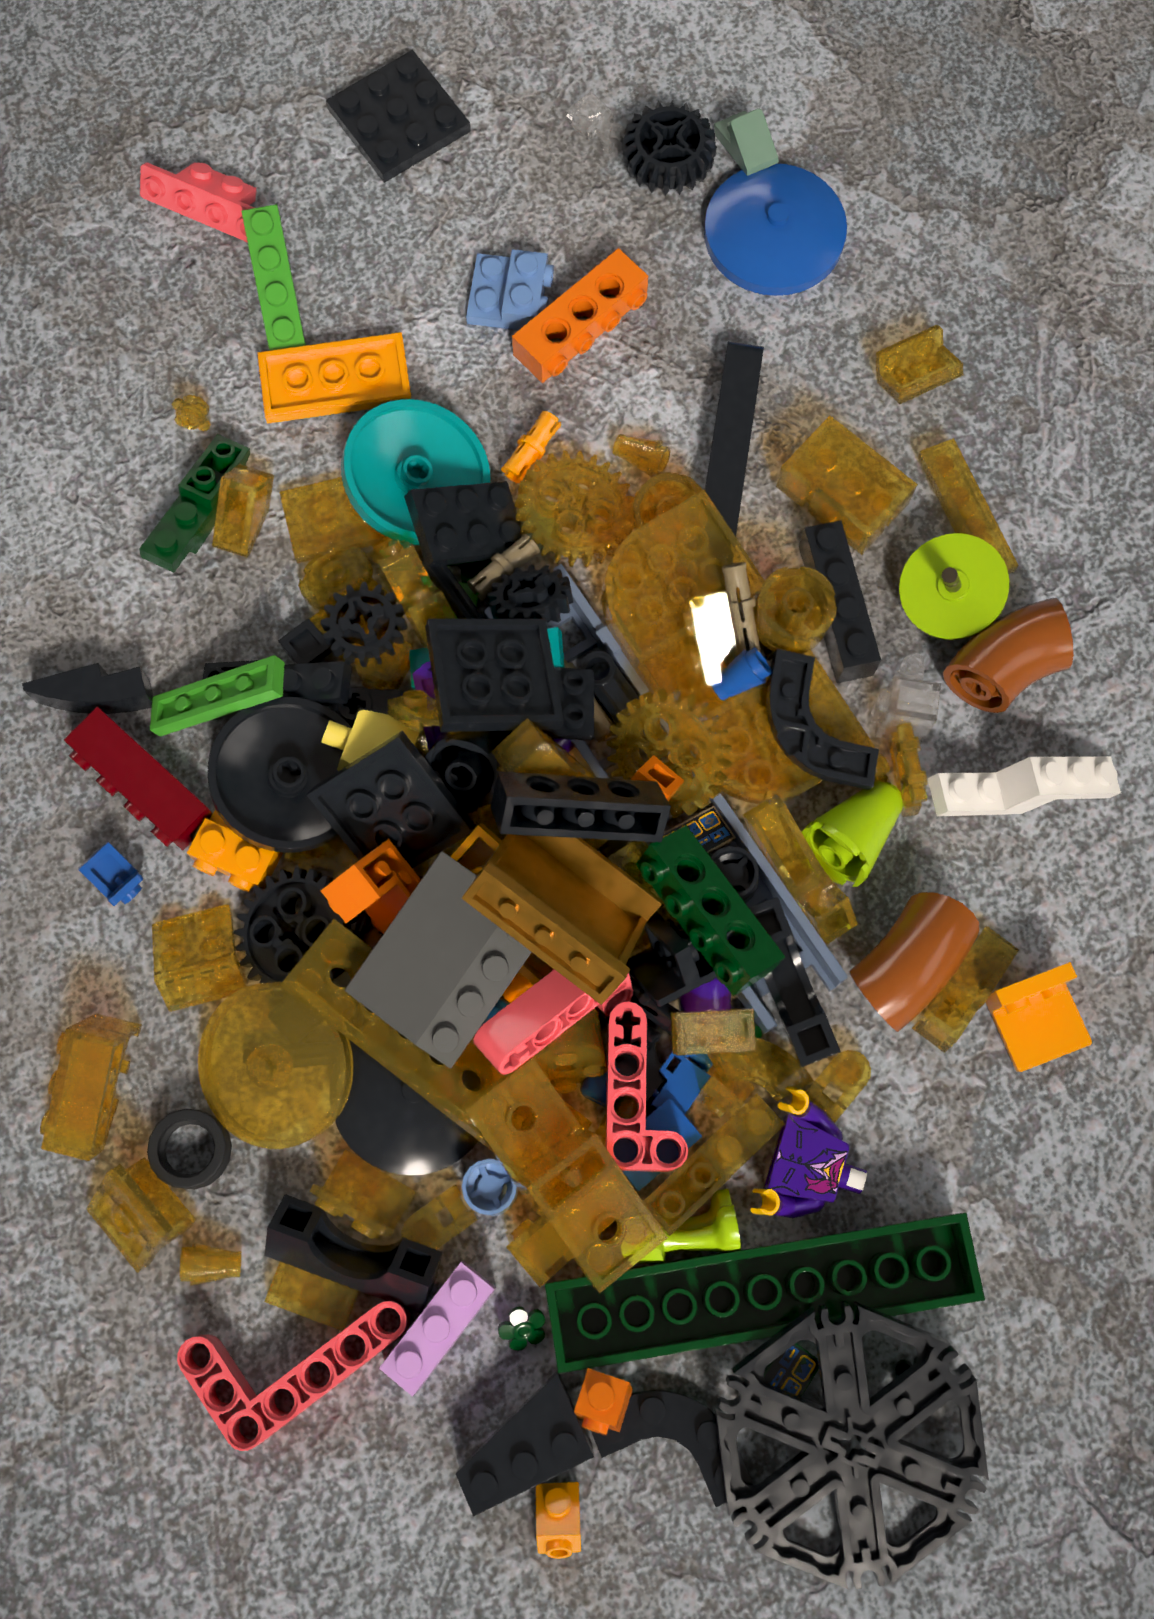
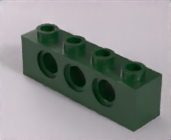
(709, 910)

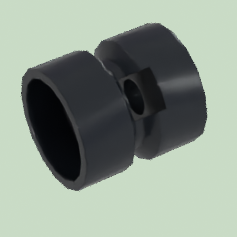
(739, 869)

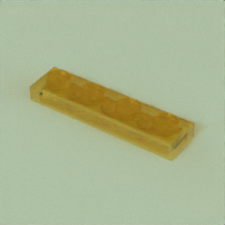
(962, 497)

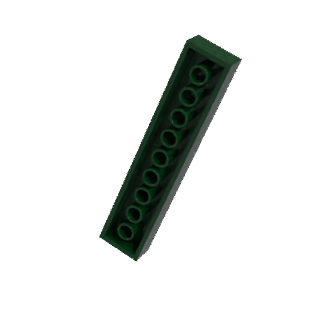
(762, 1290)

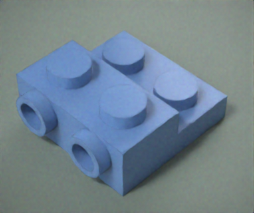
(509, 289)

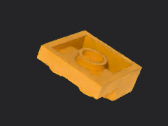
(224, 851)

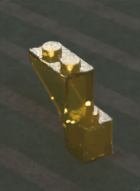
(407, 578)
(799, 869)

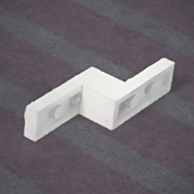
(1023, 785)

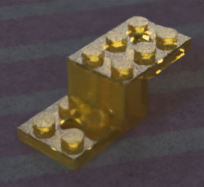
(565, 1174)

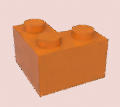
(375, 884)

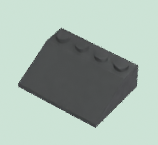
(438, 965)

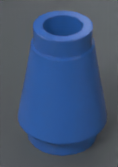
(743, 673)

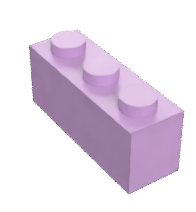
(437, 1328)

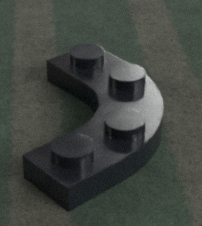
(799, 734)
(675, 1418)

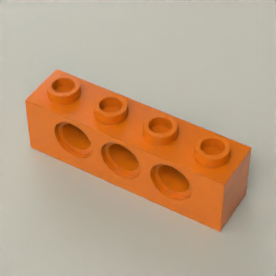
(613, 276)

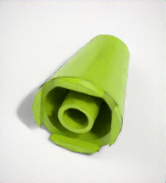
(854, 832)

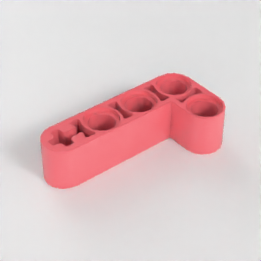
(538, 1019)
(635, 1088)

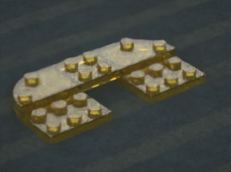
(644, 611)

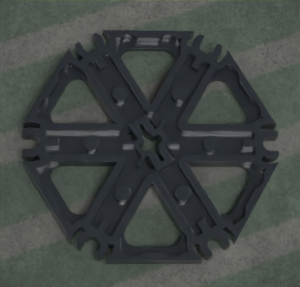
(856, 1475)

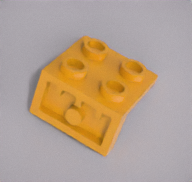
(1039, 1018)

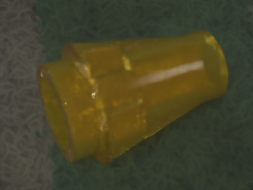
(645, 454)
(208, 1264)

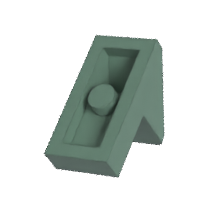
(747, 140)

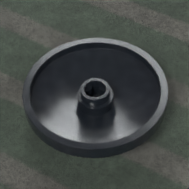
(267, 766)
(397, 1126)

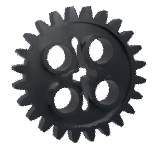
(273, 958)

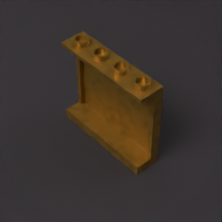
(565, 907)

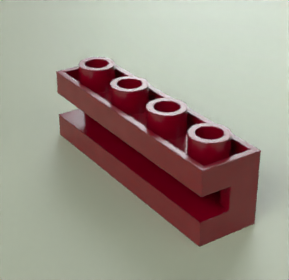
(138, 777)

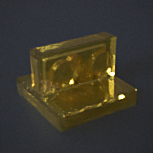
(138, 1212)

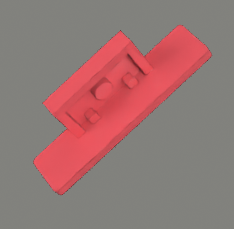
(200, 195)

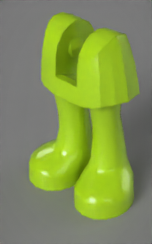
(706, 1232)

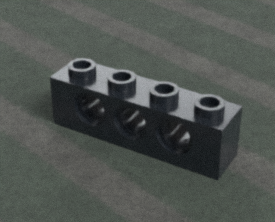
(579, 807)

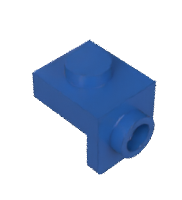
(112, 874)

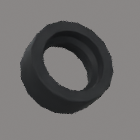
(157, 1149)

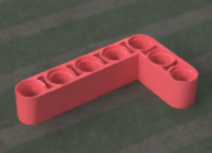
(297, 1380)

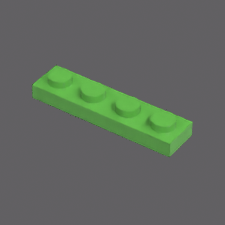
(273, 277)
(217, 696)

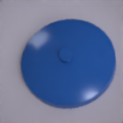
(775, 230)

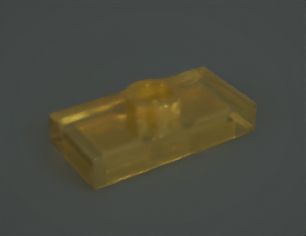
(713, 1031)
(312, 1296)

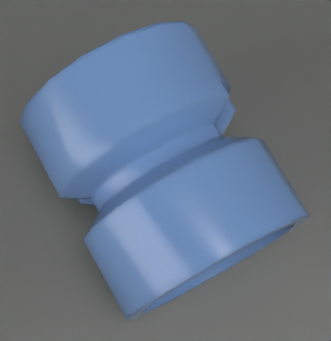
(489, 1188)

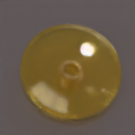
(273, 1067)

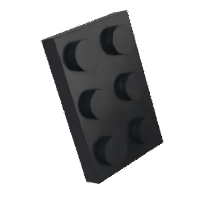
(463, 522)

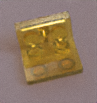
(196, 958)
(364, 1194)

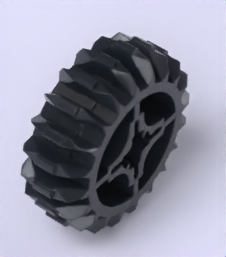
(671, 160)

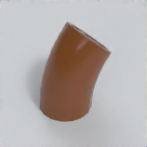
(1011, 656)
(916, 957)

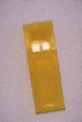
(966, 991)

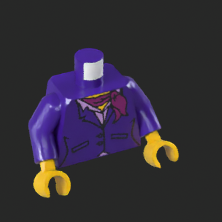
(807, 1162)

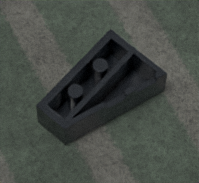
(527, 1449)

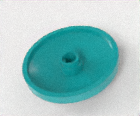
(404, 449)

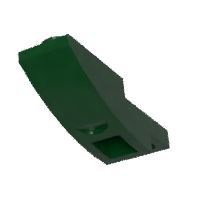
(195, 509)

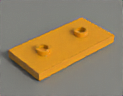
(333, 377)

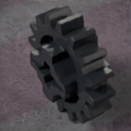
(531, 595)
(346, 630)

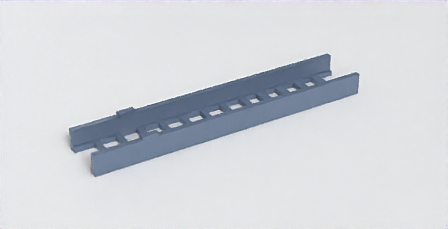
(813, 949)

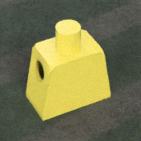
(366, 734)

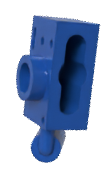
(684, 1082)

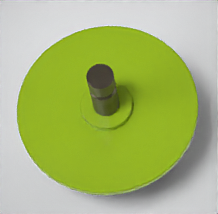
(954, 586)

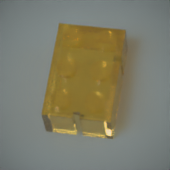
(846, 483)

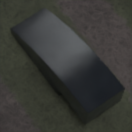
(92, 687)

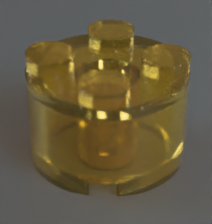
(800, 590)
(574, 1054)

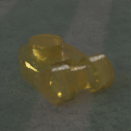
(846, 1072)
(426, 1227)

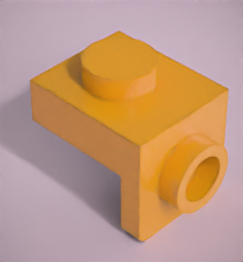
(558, 1519)

